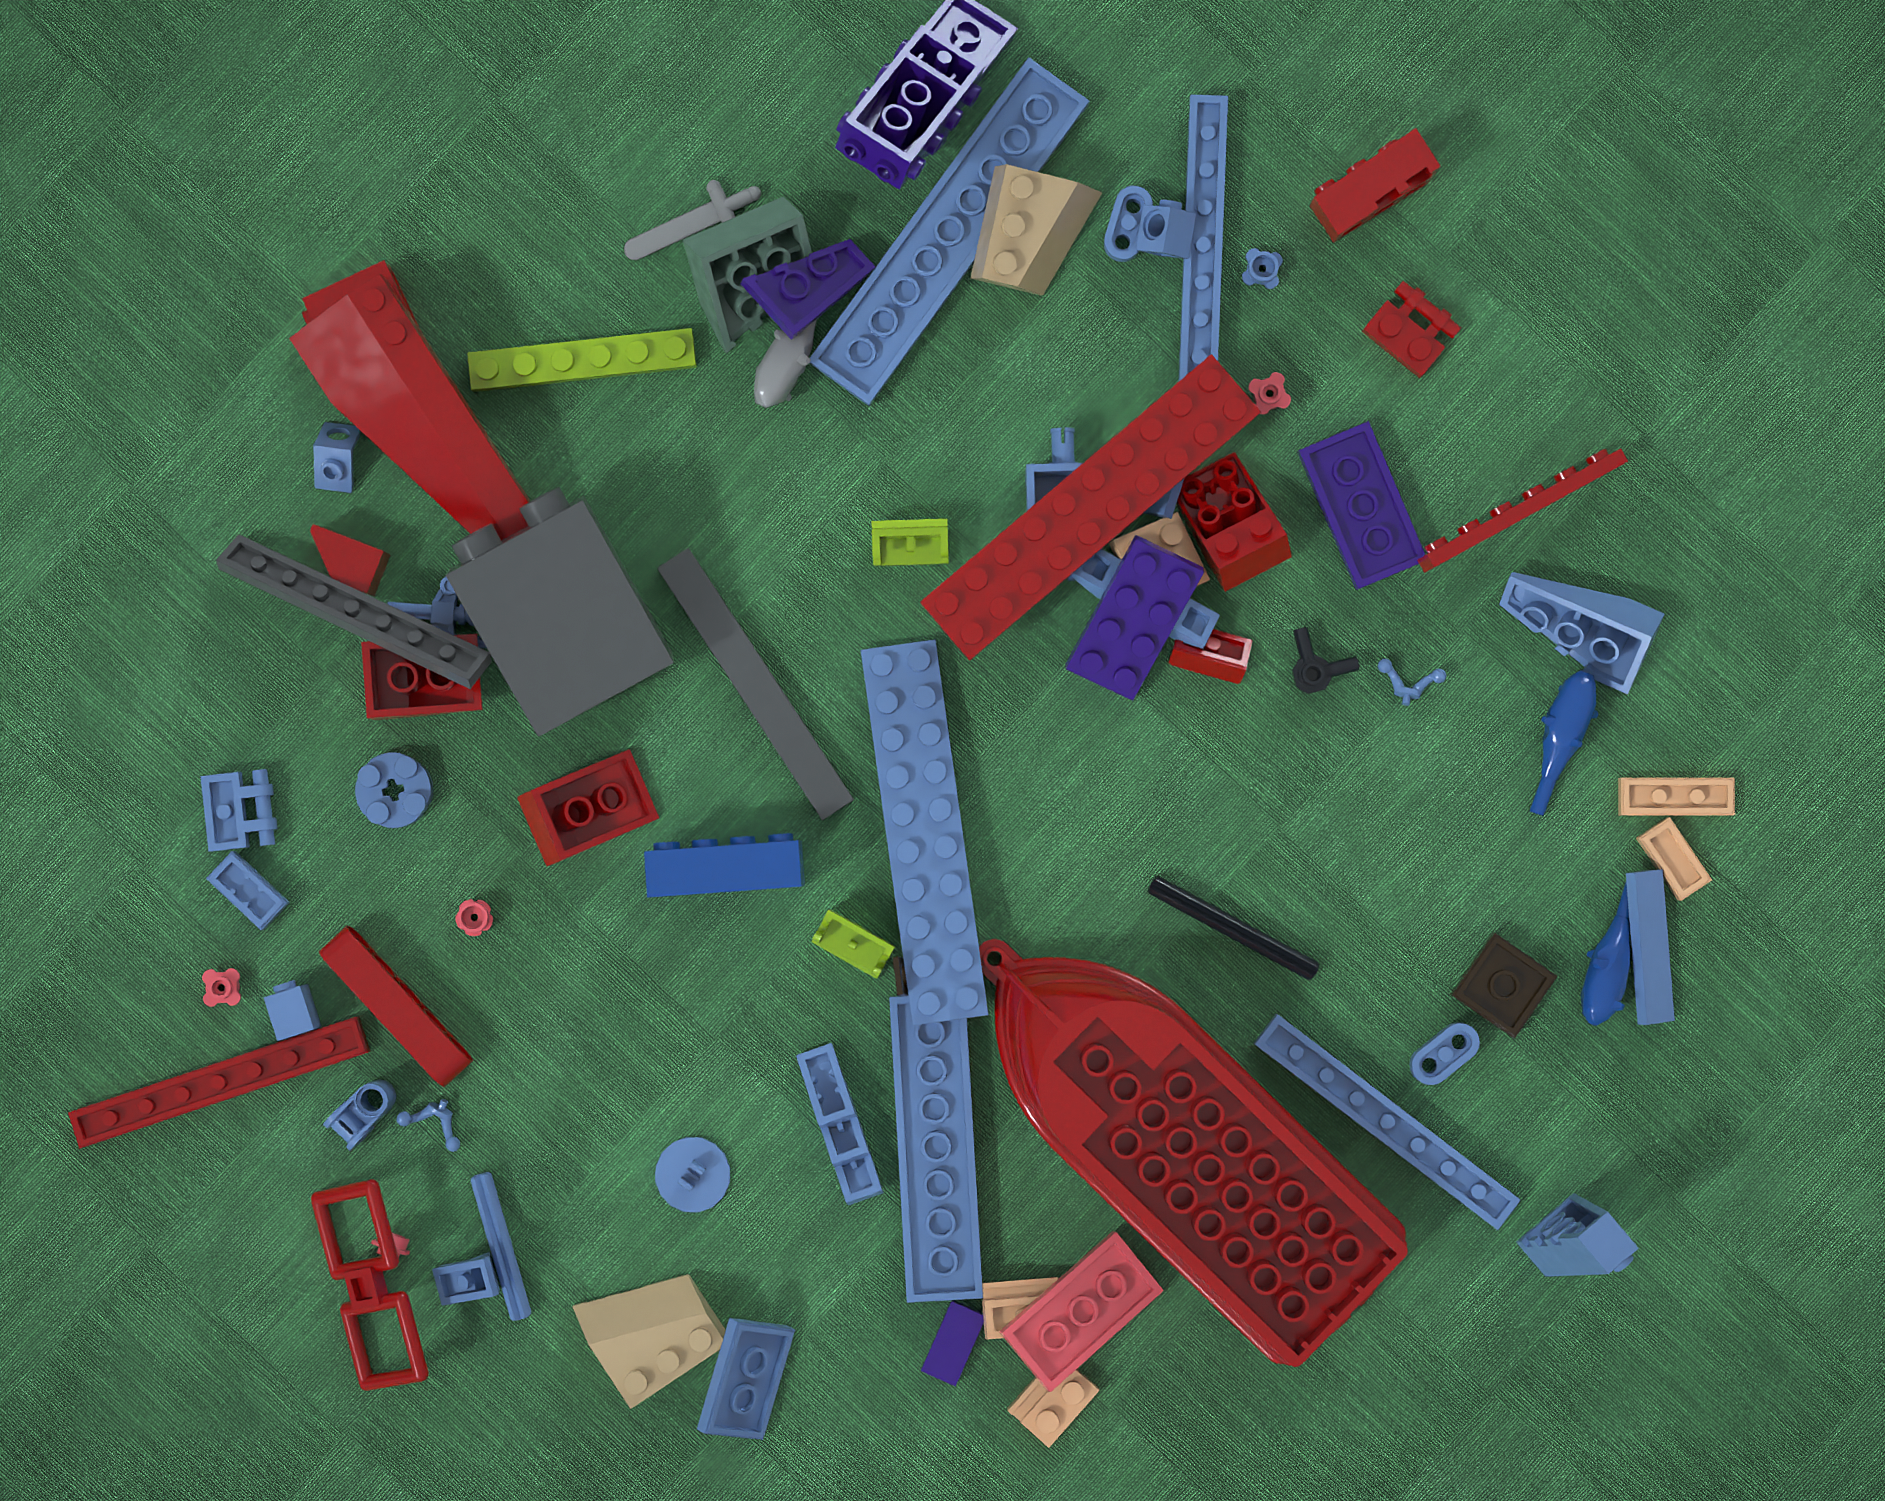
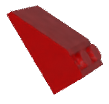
(406, 690)
(587, 807)

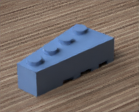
(1578, 1241)

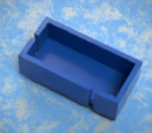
(725, 868)

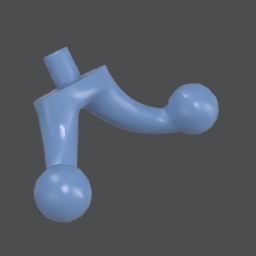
(1400, 690)
(438, 1110)

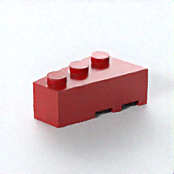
(1374, 185)

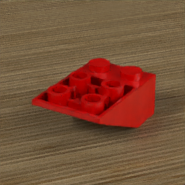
(1232, 522)

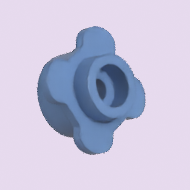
(1255, 260)

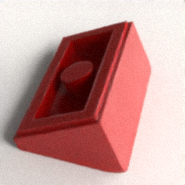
(1222, 657)

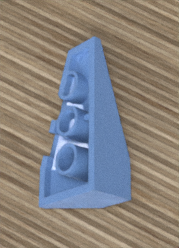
(1593, 627)

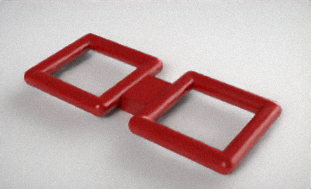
(368, 1287)

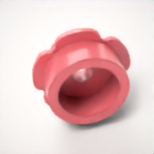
(464, 920)

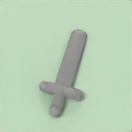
(717, 210)

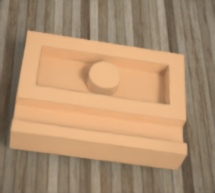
(1007, 1299)
(1048, 1412)

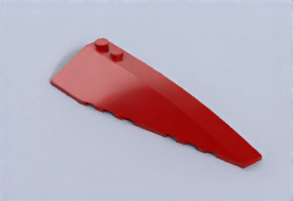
(402, 398)

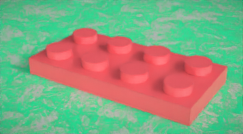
(1081, 1311)

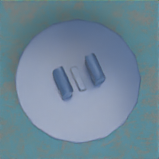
(692, 1174)

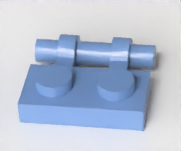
(226, 810)

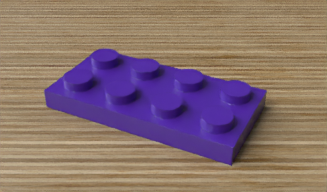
(1362, 505)
(1134, 617)

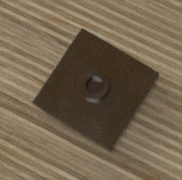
(1503, 985)

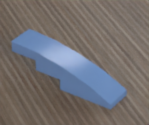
(839, 1124)

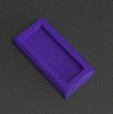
(953, 1343)

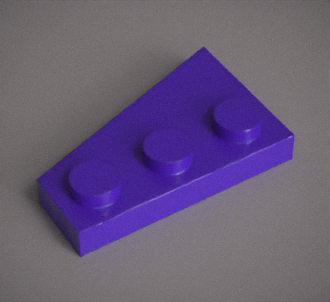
(808, 287)

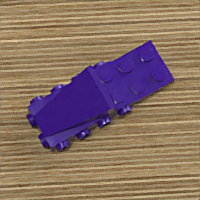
(923, 91)

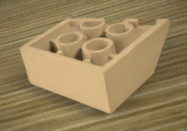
(1029, 227)
(650, 1334)

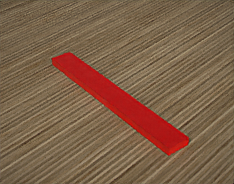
(219, 1082)

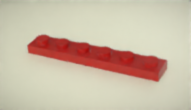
(1534, 500)

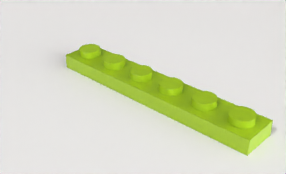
(582, 360)

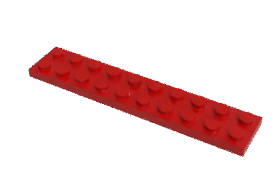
(1090, 507)

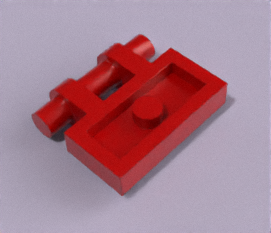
(1406, 339)

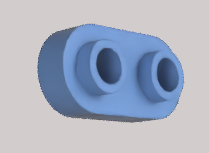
(1125, 224)
(1445, 1056)

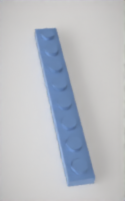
(1206, 198)
(1387, 1121)

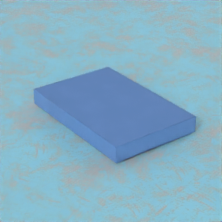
(745, 1379)

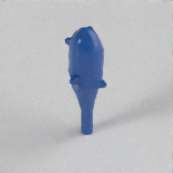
(1564, 731)
(1608, 969)

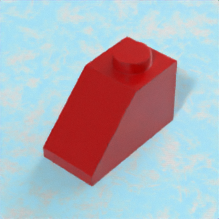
(350, 560)

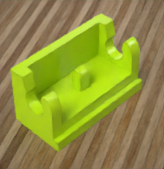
(910, 542)
(853, 943)

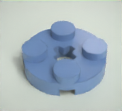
(375, 778)

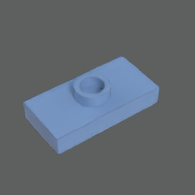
(248, 890)

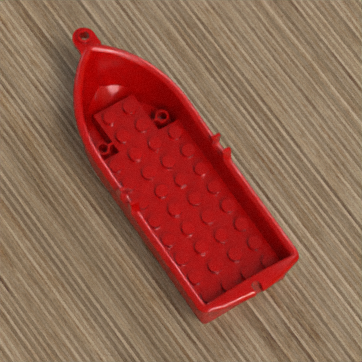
(1190, 1150)

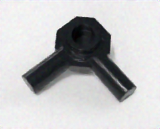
(1313, 672)

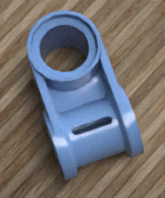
(357, 1116)

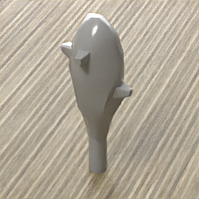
(782, 367)

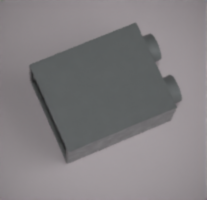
(557, 610)

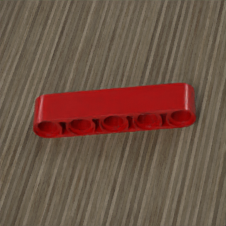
(395, 1006)

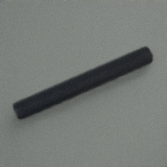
(1233, 927)

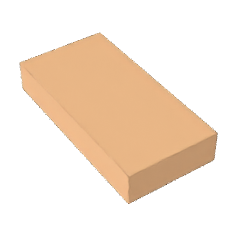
(1673, 854)

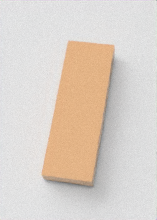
(1676, 796)

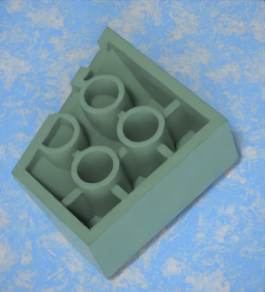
(737, 250)

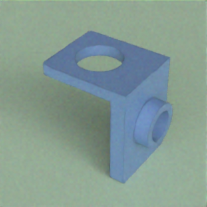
(335, 458)

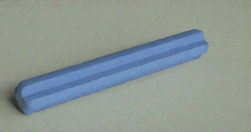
(500, 1246)

